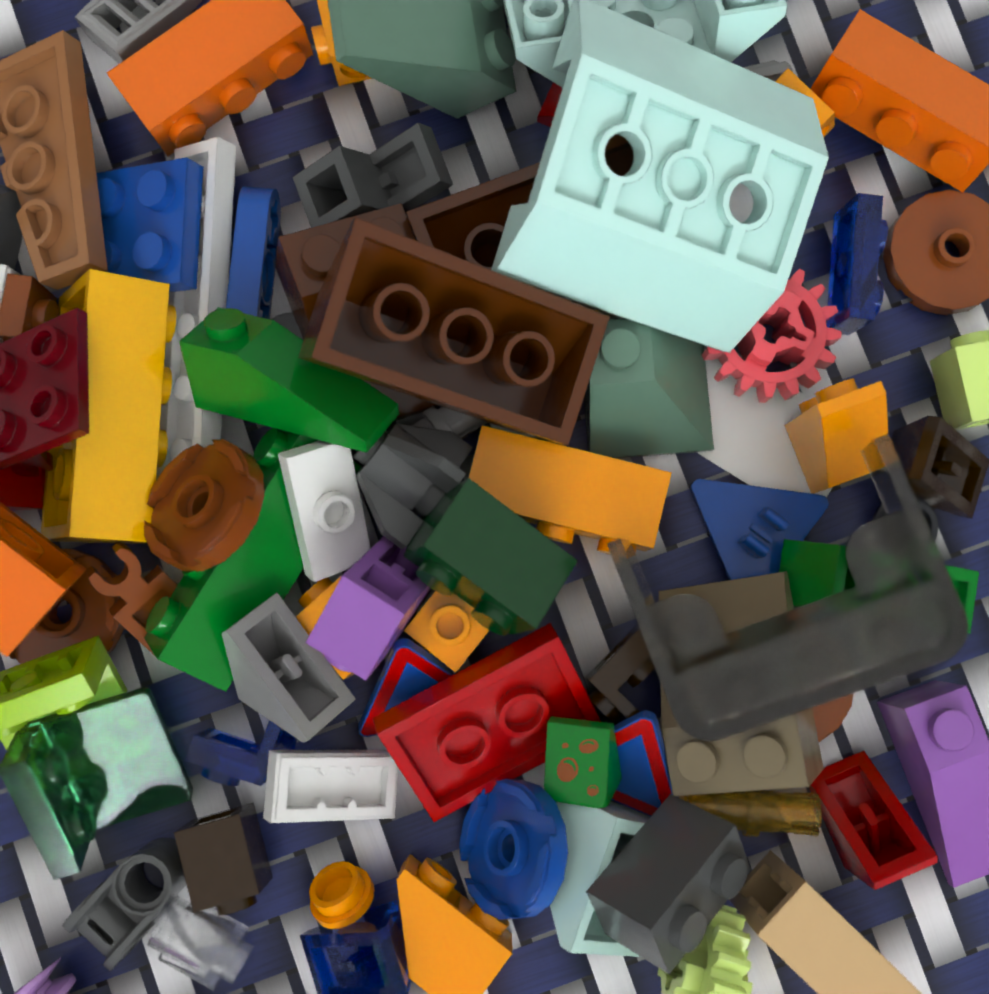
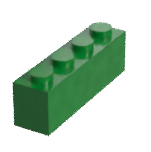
(189, 624)

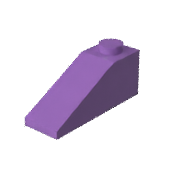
(369, 610)
(947, 770)

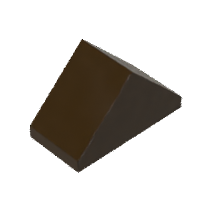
(941, 465)

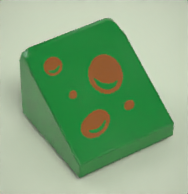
(581, 762)

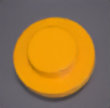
(340, 895)

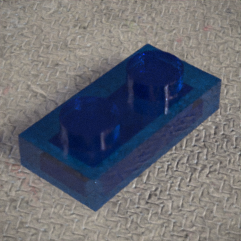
(855, 253)

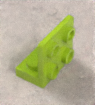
(56, 685)

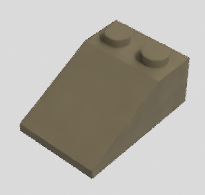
(758, 759)

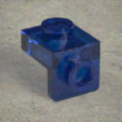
(231, 758)

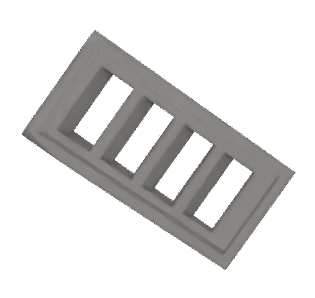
(102, 18)

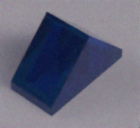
(361, 956)

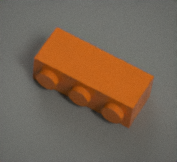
(211, 67)
(908, 100)

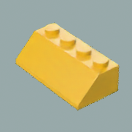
(106, 476)

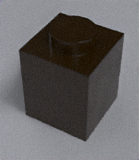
(224, 859)

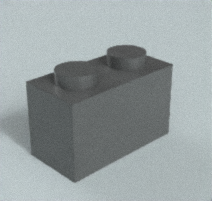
(670, 882)

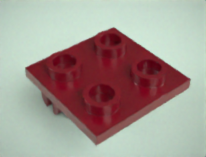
(43, 392)

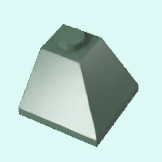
(647, 394)

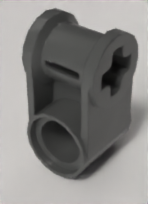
(126, 904)

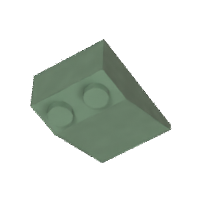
(432, 50)

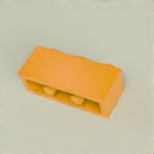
(571, 489)

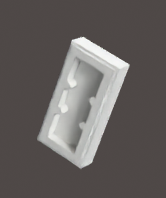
(325, 507)
(330, 785)

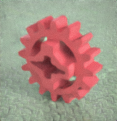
(791, 344)

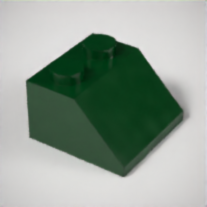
(489, 560)

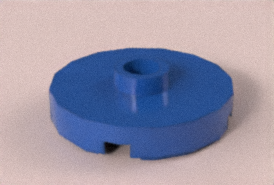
(514, 849)

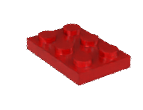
(484, 722)

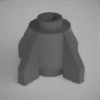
(409, 476)

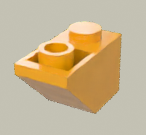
(836, 430)
(446, 936)

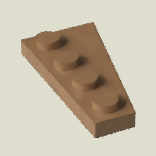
(52, 159)

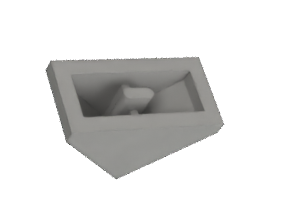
(281, 672)

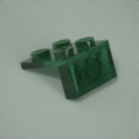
(92, 772)

